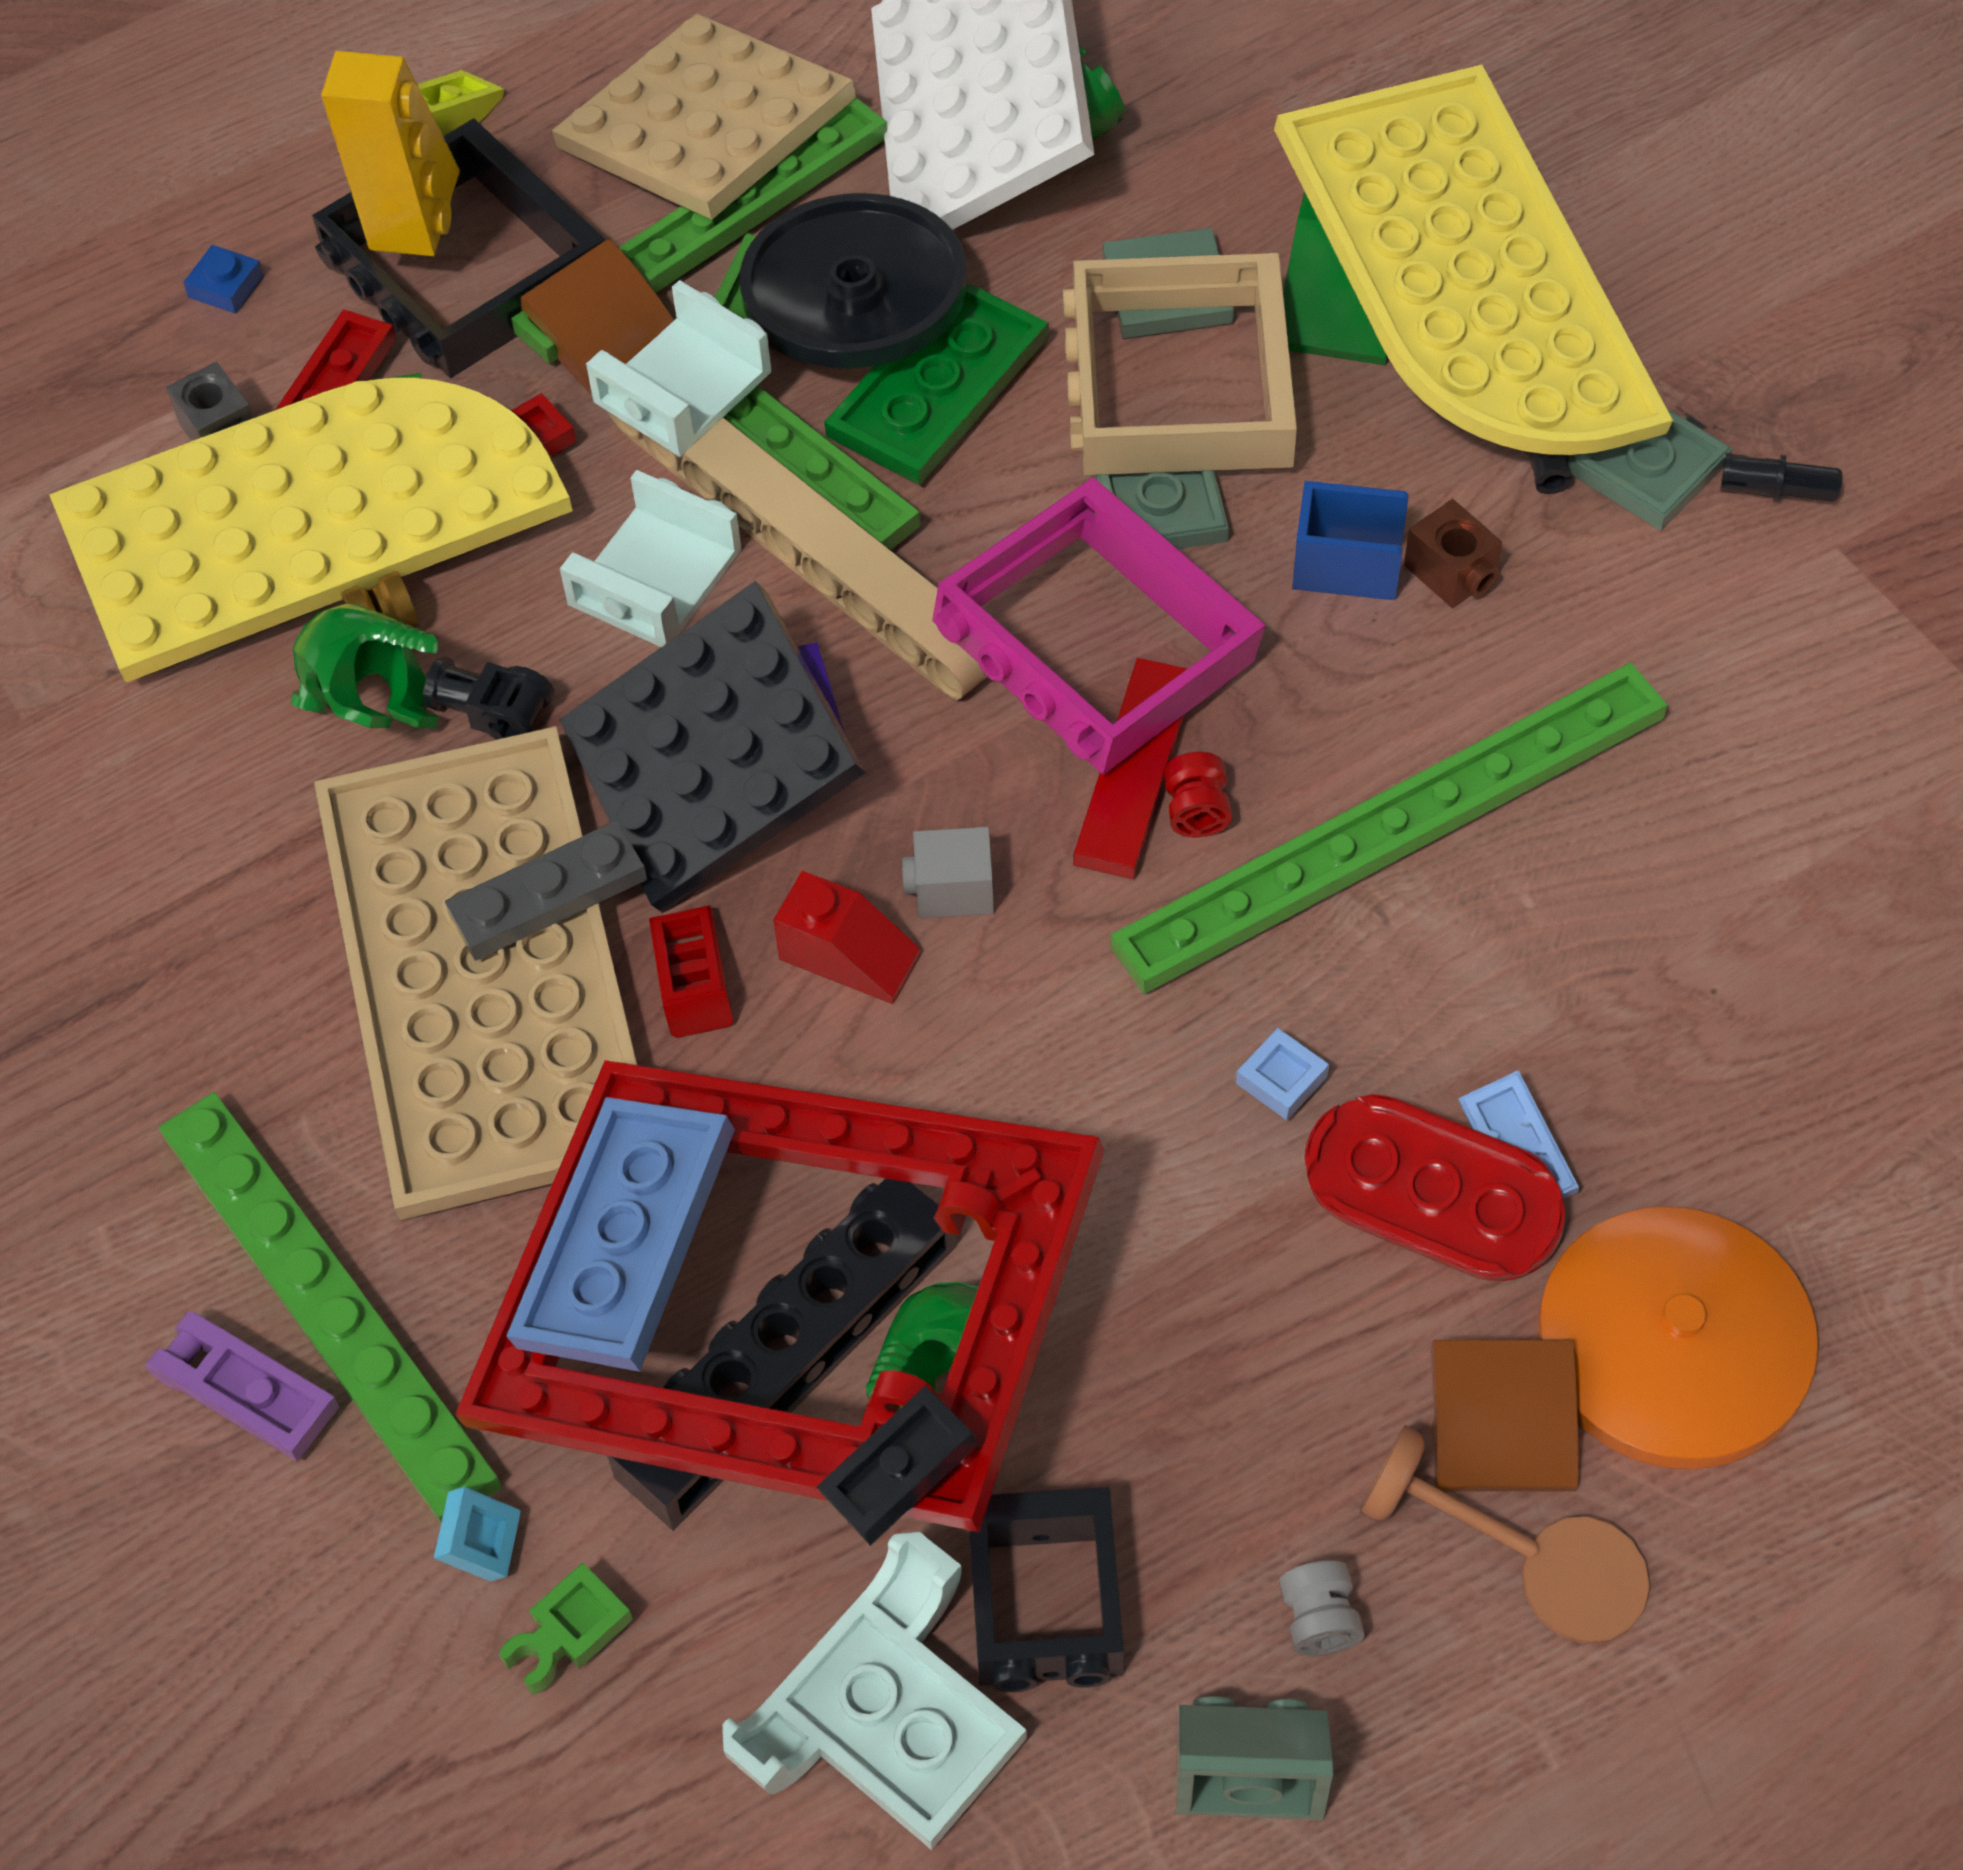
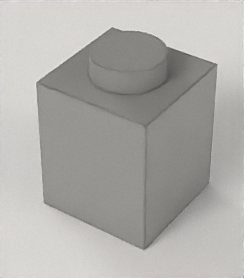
(950, 872)

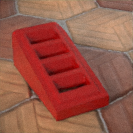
(699, 1005)

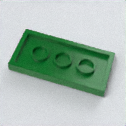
(924, 403)

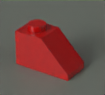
(843, 938)

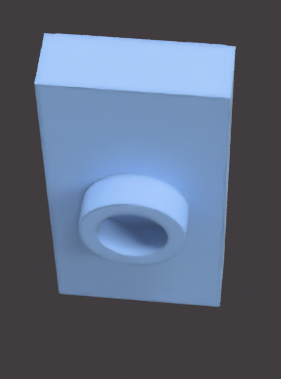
(1511, 1115)

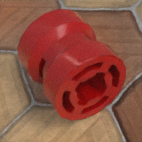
(1198, 800)

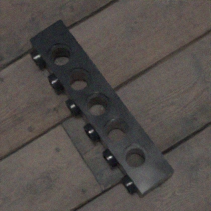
(825, 1333)

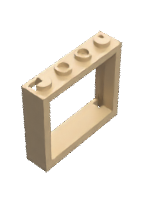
(1177, 285)

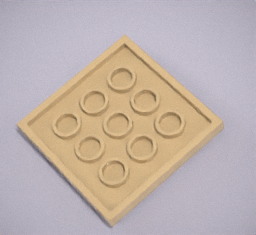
(704, 115)

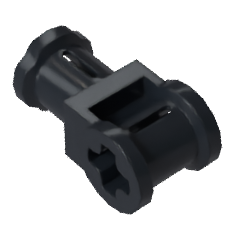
(496, 701)

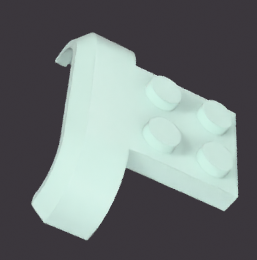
(884, 1704)

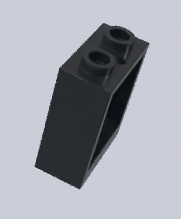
(1048, 1519)

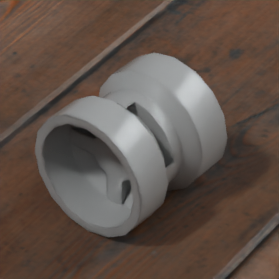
(1321, 1608)

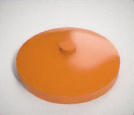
(1681, 1336)

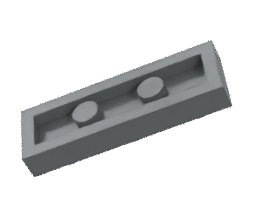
(545, 890)

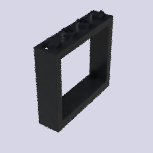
(489, 325)

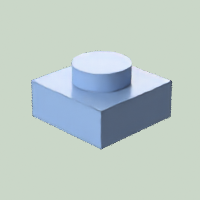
(1282, 1074)

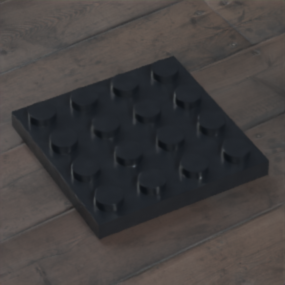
(711, 746)

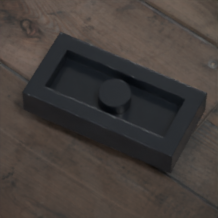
(898, 1465)

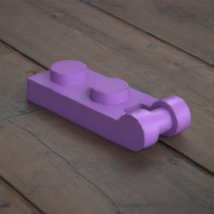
(244, 1386)

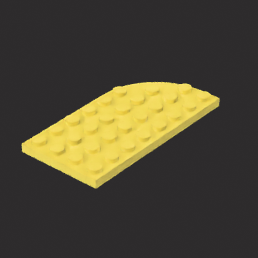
(1471, 266)
(297, 511)

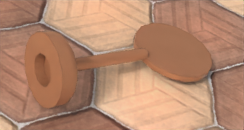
(1576, 1573)

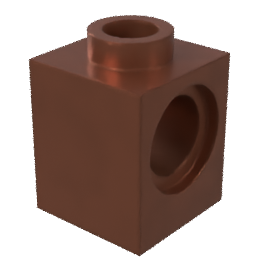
(1453, 554)

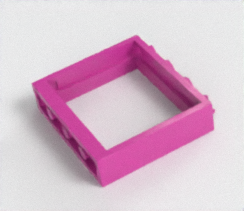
(1150, 565)

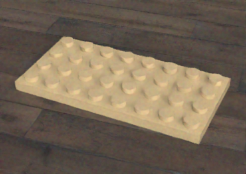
(468, 1058)

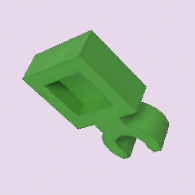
(572, 1621)

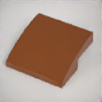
(596, 307)
(1505, 1416)

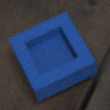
(223, 279)

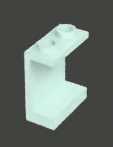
(685, 373)
(656, 563)

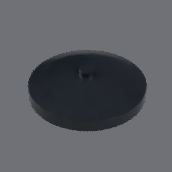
(854, 280)

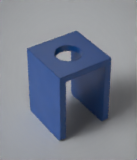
(1350, 540)

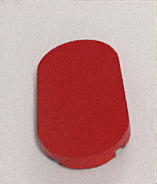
(1435, 1187)

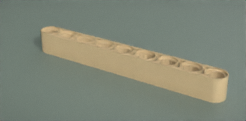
(822, 549)

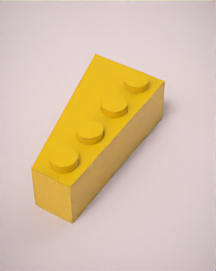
(390, 152)

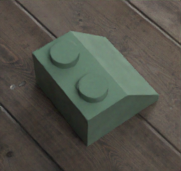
(1253, 1760)

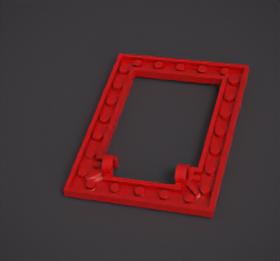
(1013, 1179)

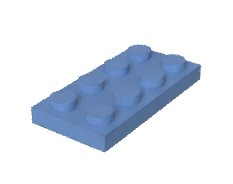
(621, 1234)

